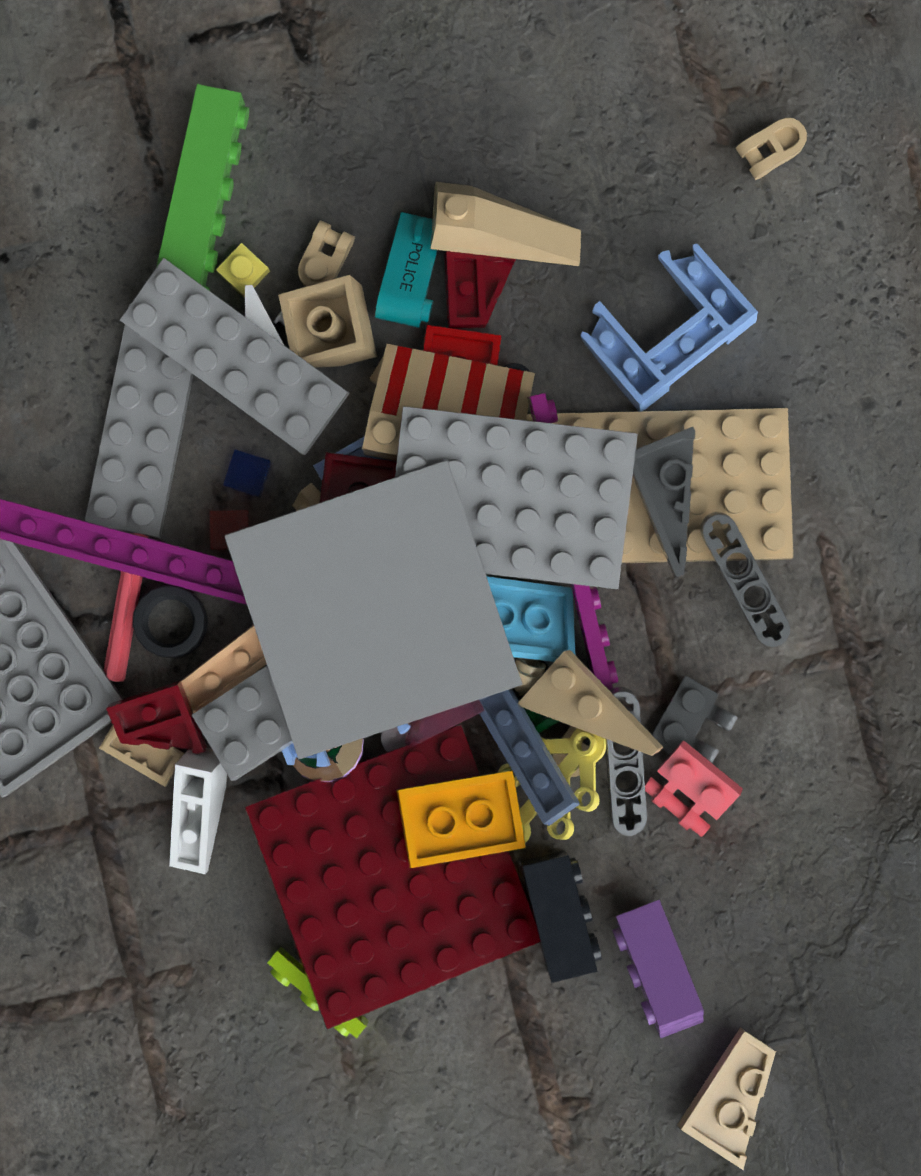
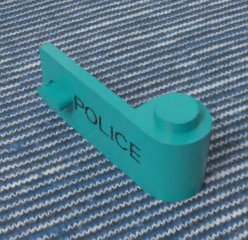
(408, 273)

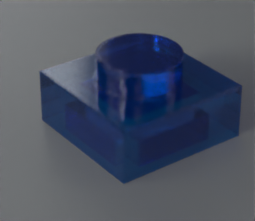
(247, 473)

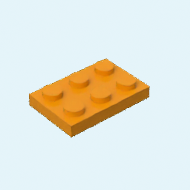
(461, 819)

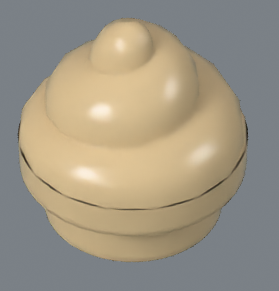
(530, 672)

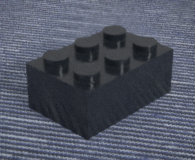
(561, 916)

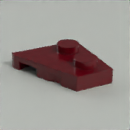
(473, 287)
(157, 719)

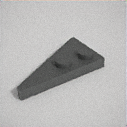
(664, 482)

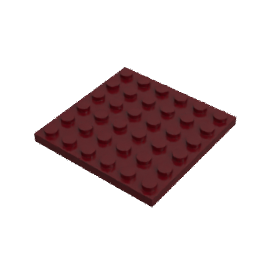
(356, 908)

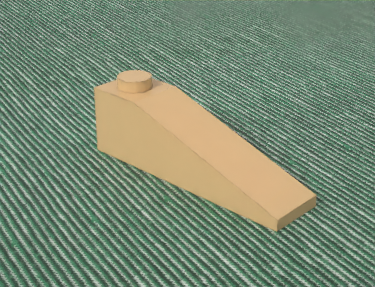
(491, 226)

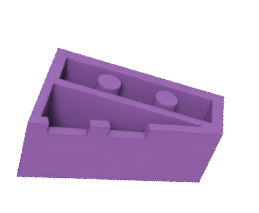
(658, 969)

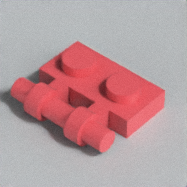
(699, 781)

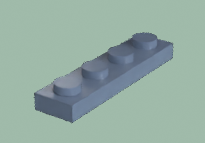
(528, 756)

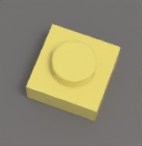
(242, 269)

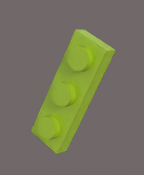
(289, 970)

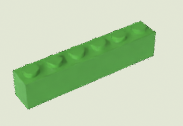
(204, 181)

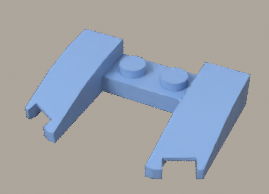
(720, 319)

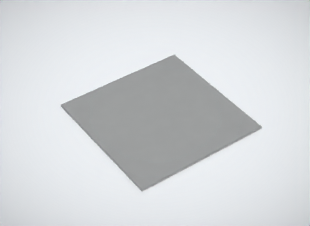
(373, 610)

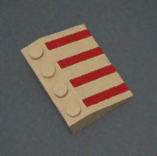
(439, 383)

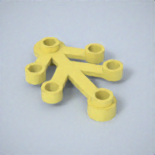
(575, 759)

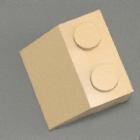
(328, 323)

